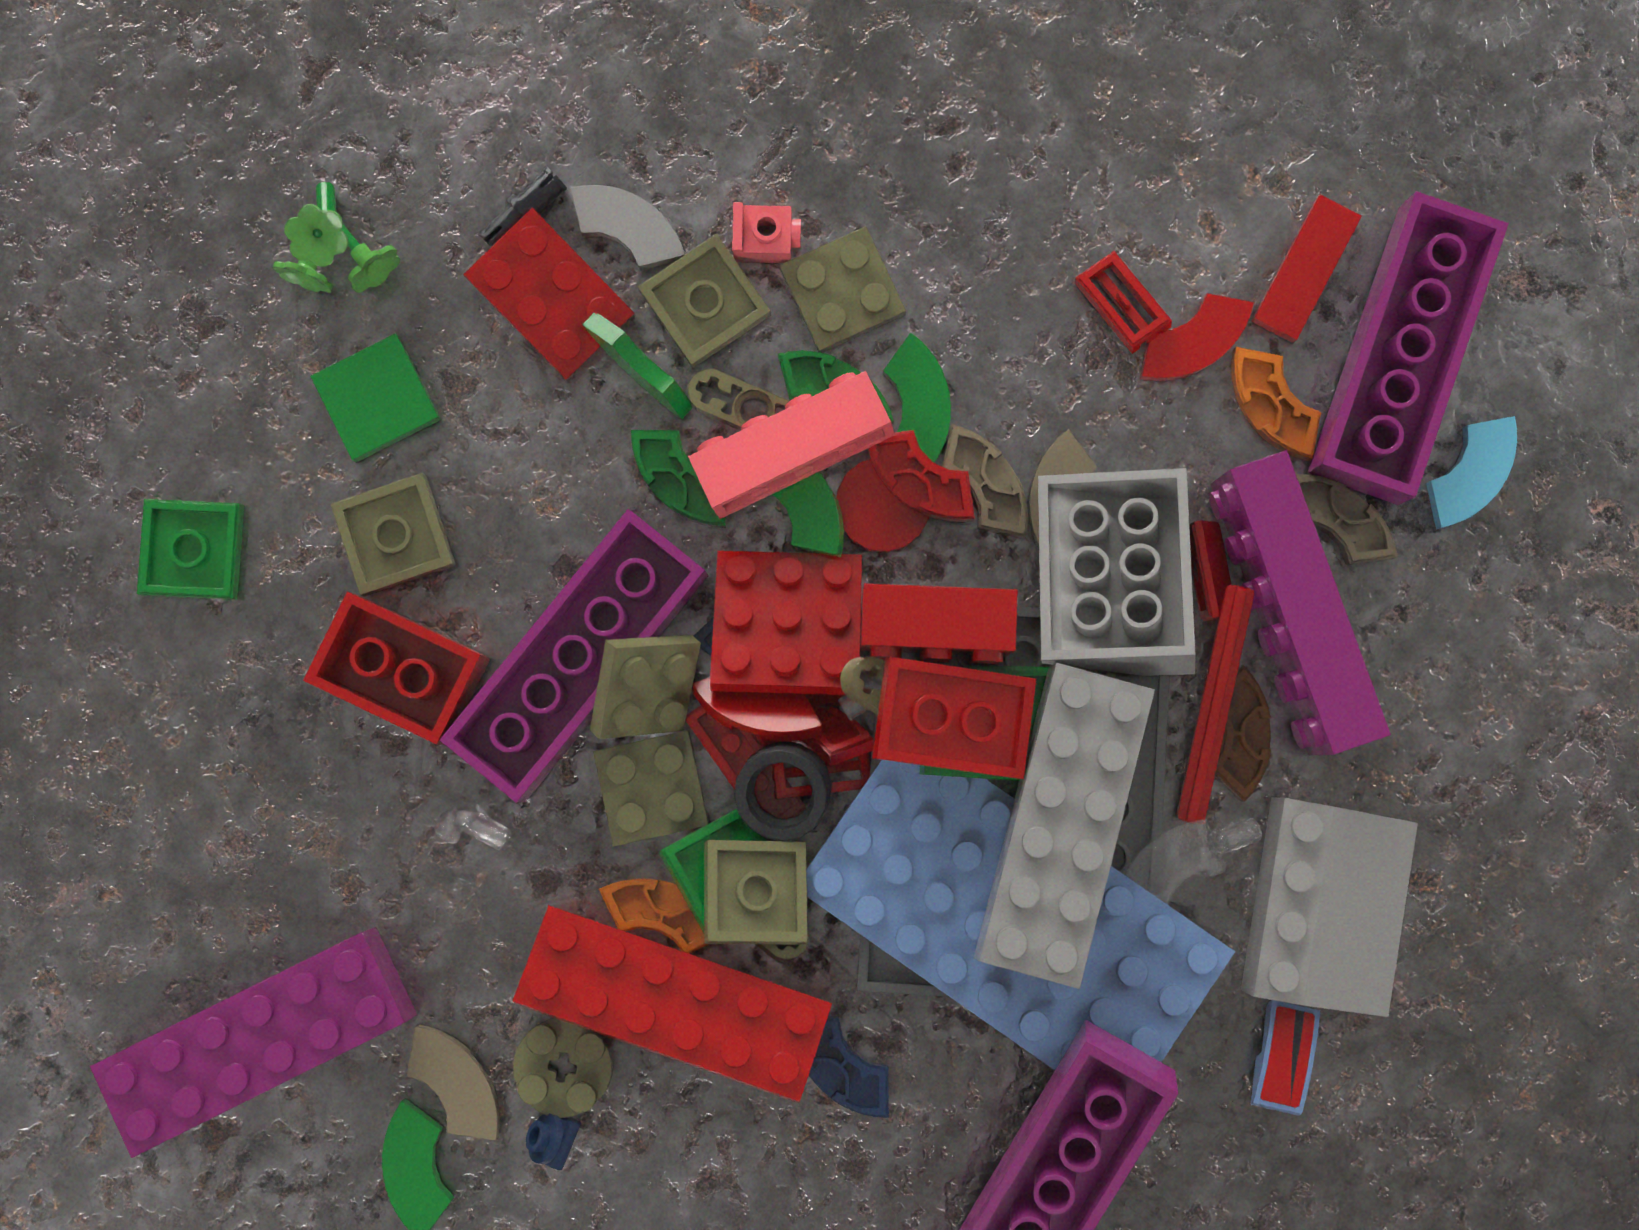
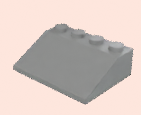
(1116, 572)
(1329, 907)

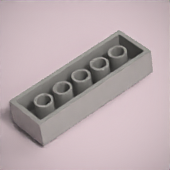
(1064, 825)

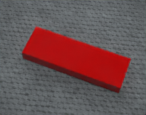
(1306, 268)
(731, 751)

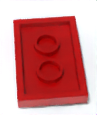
(546, 292)
(954, 718)

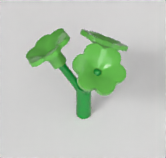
(320, 235)

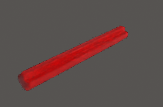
(1215, 703)

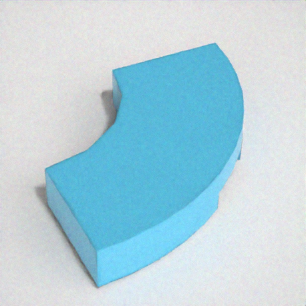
(1478, 473)

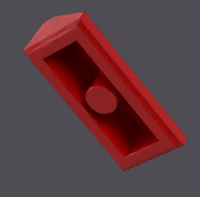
(1208, 567)

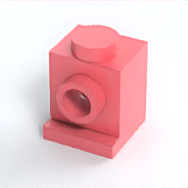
(751, 246)

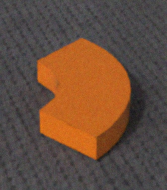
(1271, 405)
(656, 907)

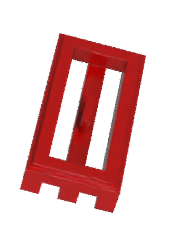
(1145, 332)
(779, 775)

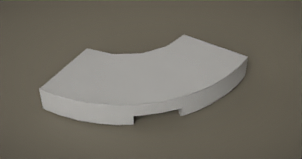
(627, 220)

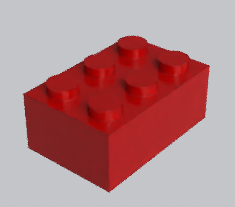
(939, 622)
(396, 668)

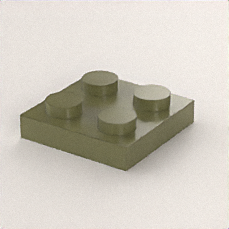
(842, 290)
(704, 300)
(393, 534)
(644, 686)
(651, 788)
(755, 892)

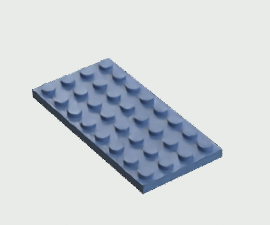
(916, 877)

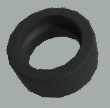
(767, 824)

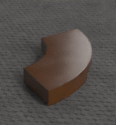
(1246, 738)

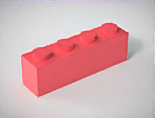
(791, 444)

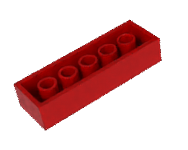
(673, 1003)

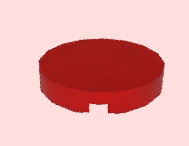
(873, 514)

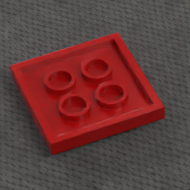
(785, 621)

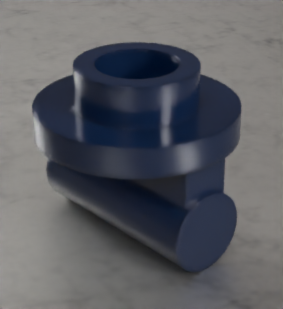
(551, 1139)

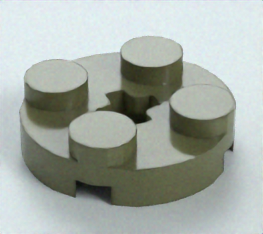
(539, 1083)

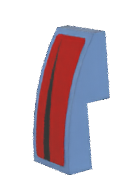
(1286, 1057)

